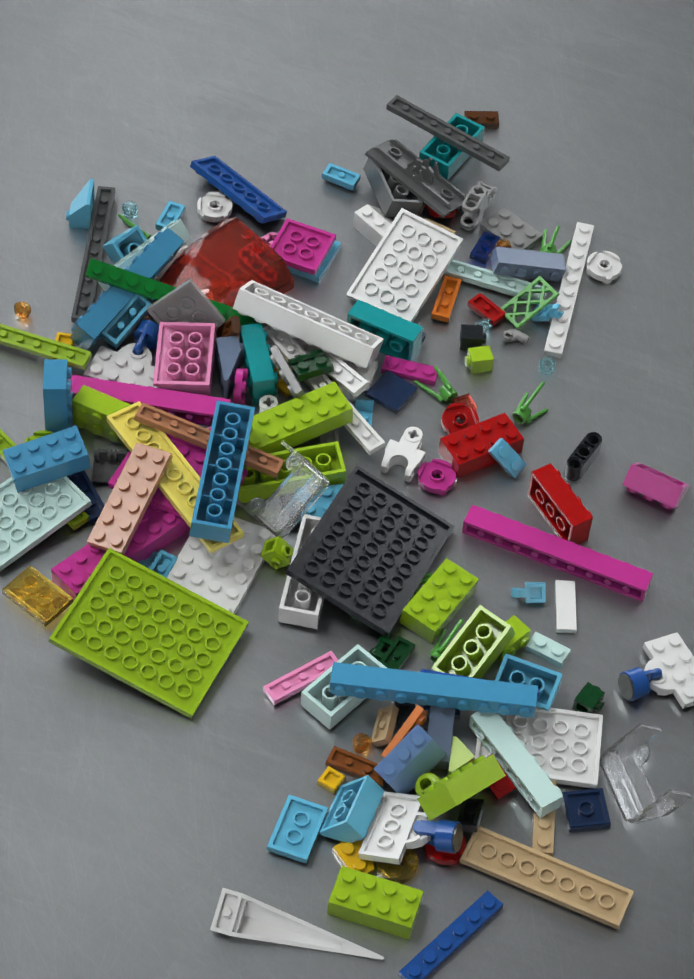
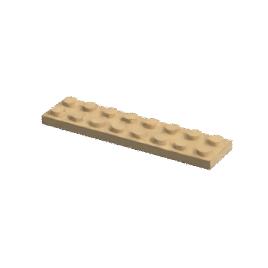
(547, 877)

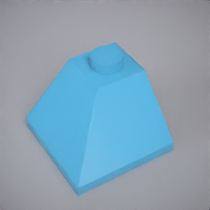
(82, 207)
(124, 243)

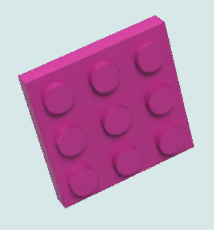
(303, 245)

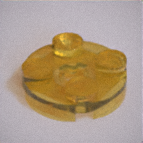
(400, 873)

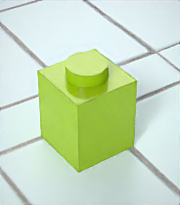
(479, 359)

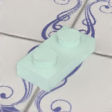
(548, 649)

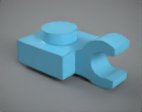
(548, 312)
(533, 592)

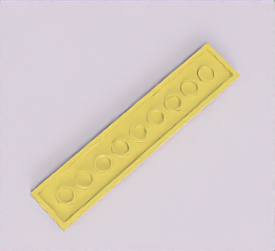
(180, 480)

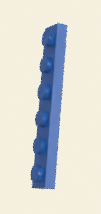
(452, 938)

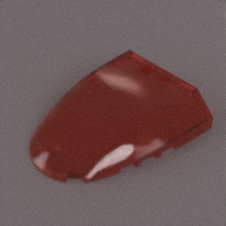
(226, 261)

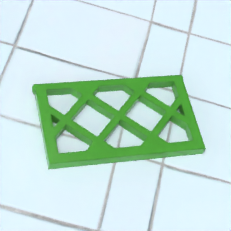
(529, 289)

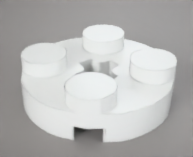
(208, 213)
(601, 273)

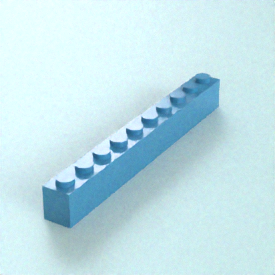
(433, 689)

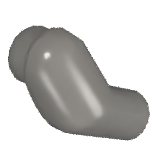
(514, 335)

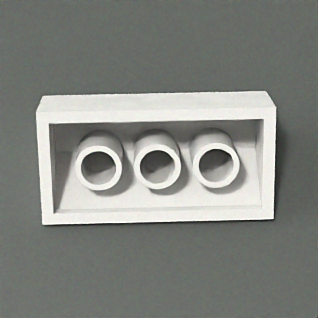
(371, 223)

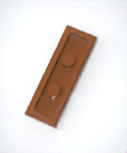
(353, 765)

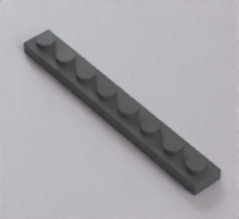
(448, 133)

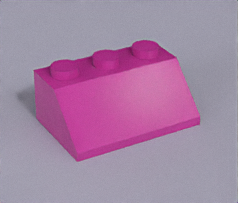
(655, 485)

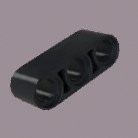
(583, 456)

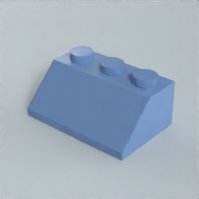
(410, 759)

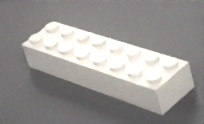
(308, 324)

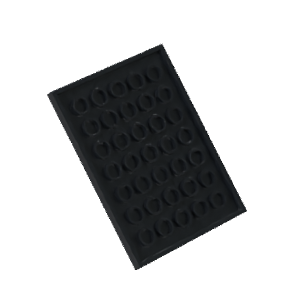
(370, 550)

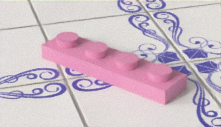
(298, 679)

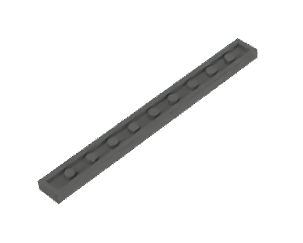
(96, 239)

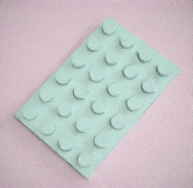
(35, 514)

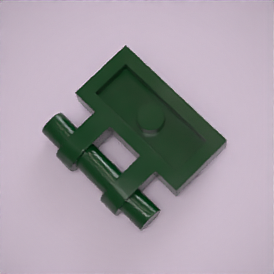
(317, 366)
(397, 651)

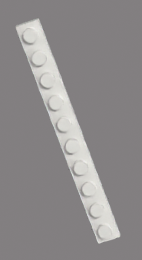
(569, 289)
(359, 428)

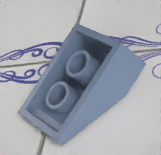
(227, 361)

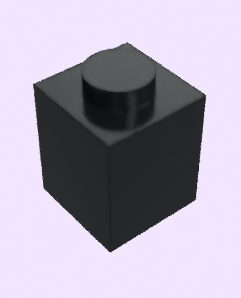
(471, 336)

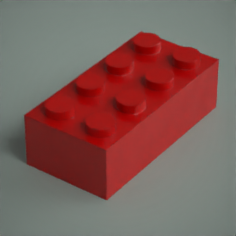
(469, 447)
(559, 504)

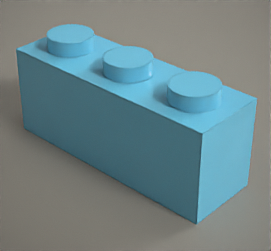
(126, 321)

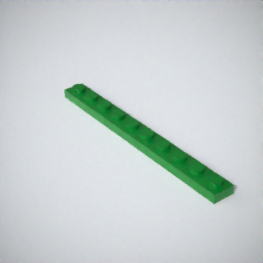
(147, 287)

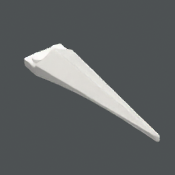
(252, 919)

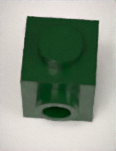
(589, 699)

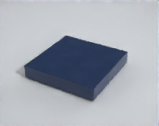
(391, 392)
(586, 809)

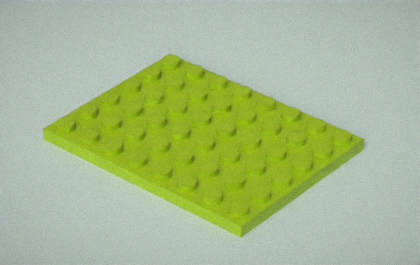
(149, 632)

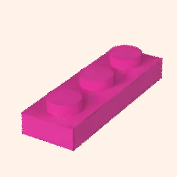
(410, 370)

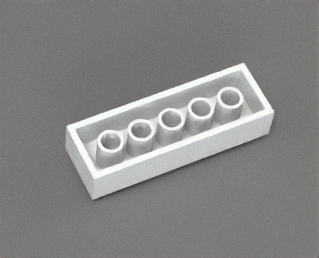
(298, 603)

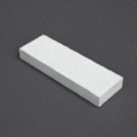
(565, 606)

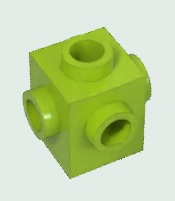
(277, 552)

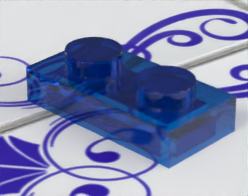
(484, 247)

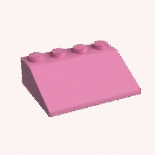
(185, 357)

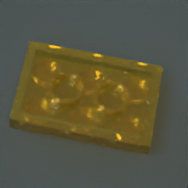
(37, 596)

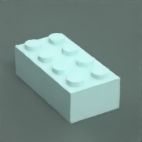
(329, 707)

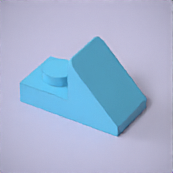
(365, 408)

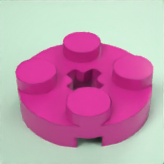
(240, 386)
(443, 483)

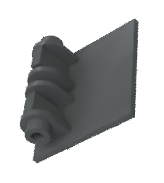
(106, 464)

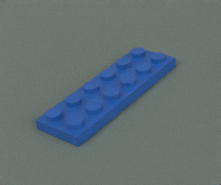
(238, 189)

